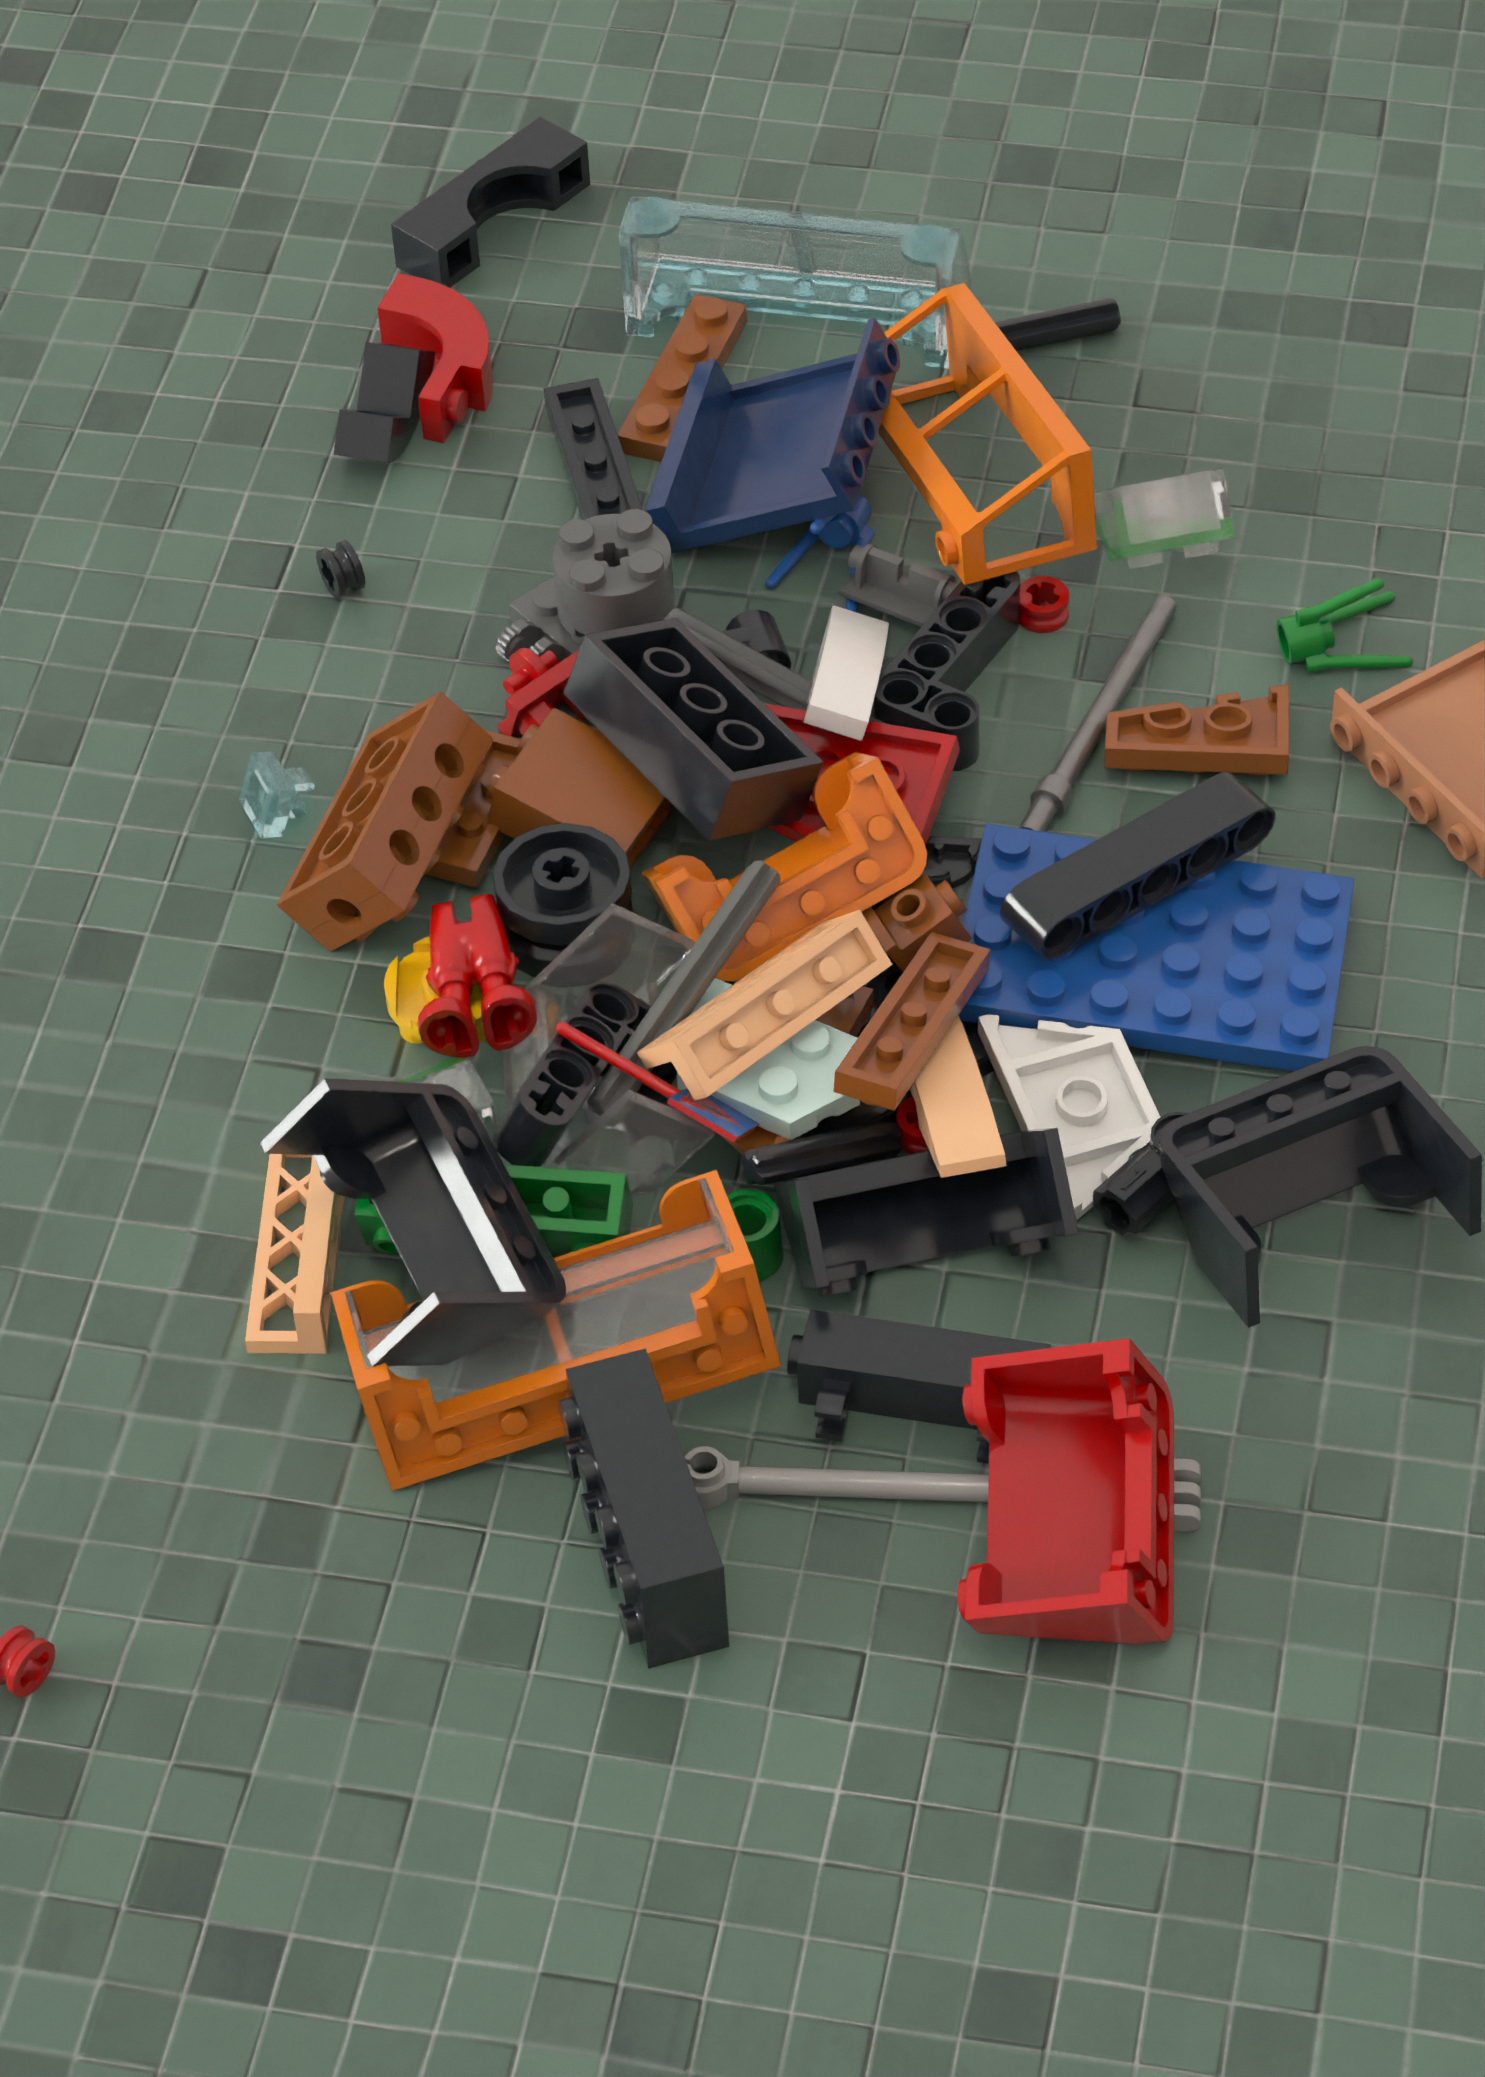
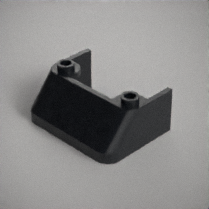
(1303, 1142)
(443, 1204)
(906, 1213)

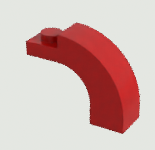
(440, 320)

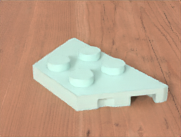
(792, 1083)

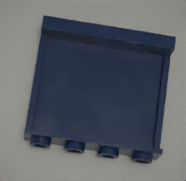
(772, 446)

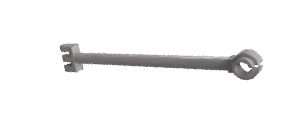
(730, 1479)

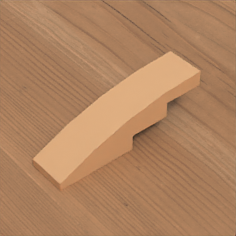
(956, 1109)

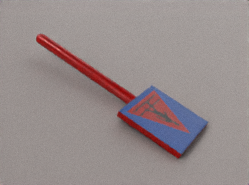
(706, 1111)

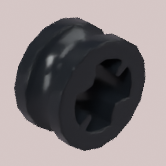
(340, 569)

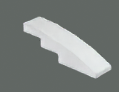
(847, 673)

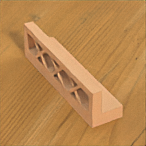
(770, 1004)
(318, 1251)

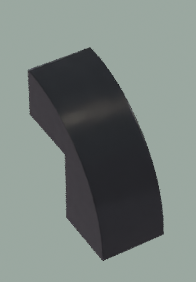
(386, 403)

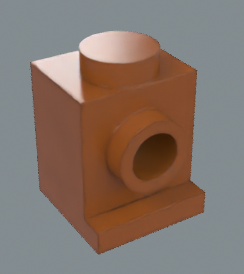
(913, 914)

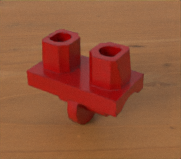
(535, 689)

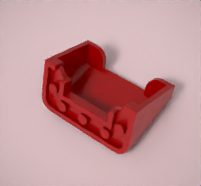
(1074, 1495)

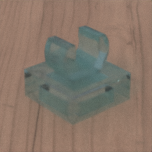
(271, 793)

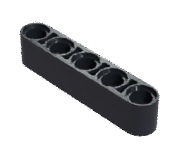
(1137, 865)

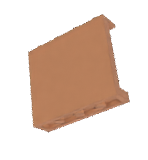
(1428, 748)

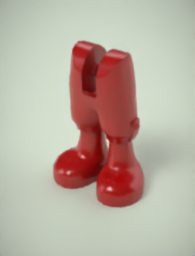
(468, 957)

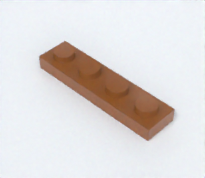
(703, 334)
(911, 1021)

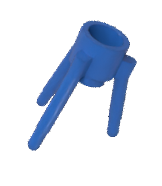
(835, 532)

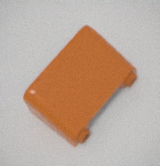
(841, 868)

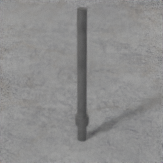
(1055, 789)

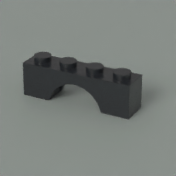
(530, 170)

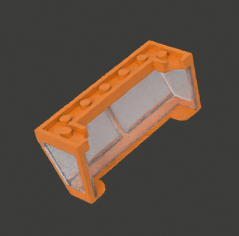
(669, 1288)

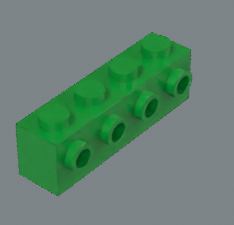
(566, 1204)

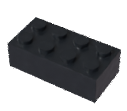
(693, 728)
(644, 1509)

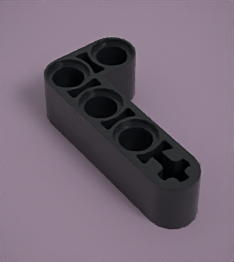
(940, 662)
(568, 1075)

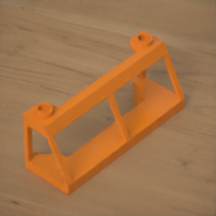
(982, 365)

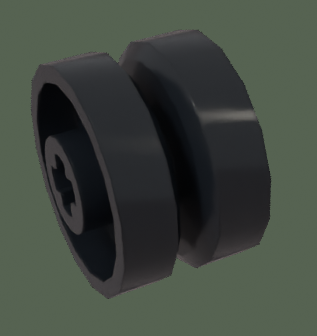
(555, 886)

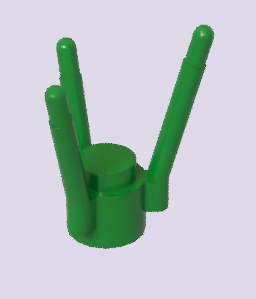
(1310, 631)

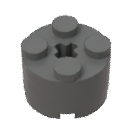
(612, 572)

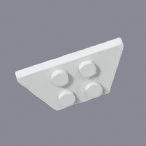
(1080, 1085)

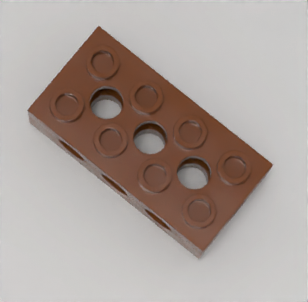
(386, 823)

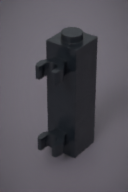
(888, 1370)

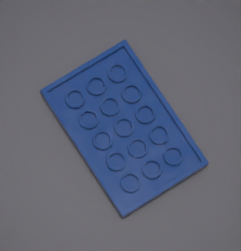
(1215, 972)

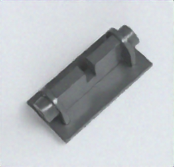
(886, 587)

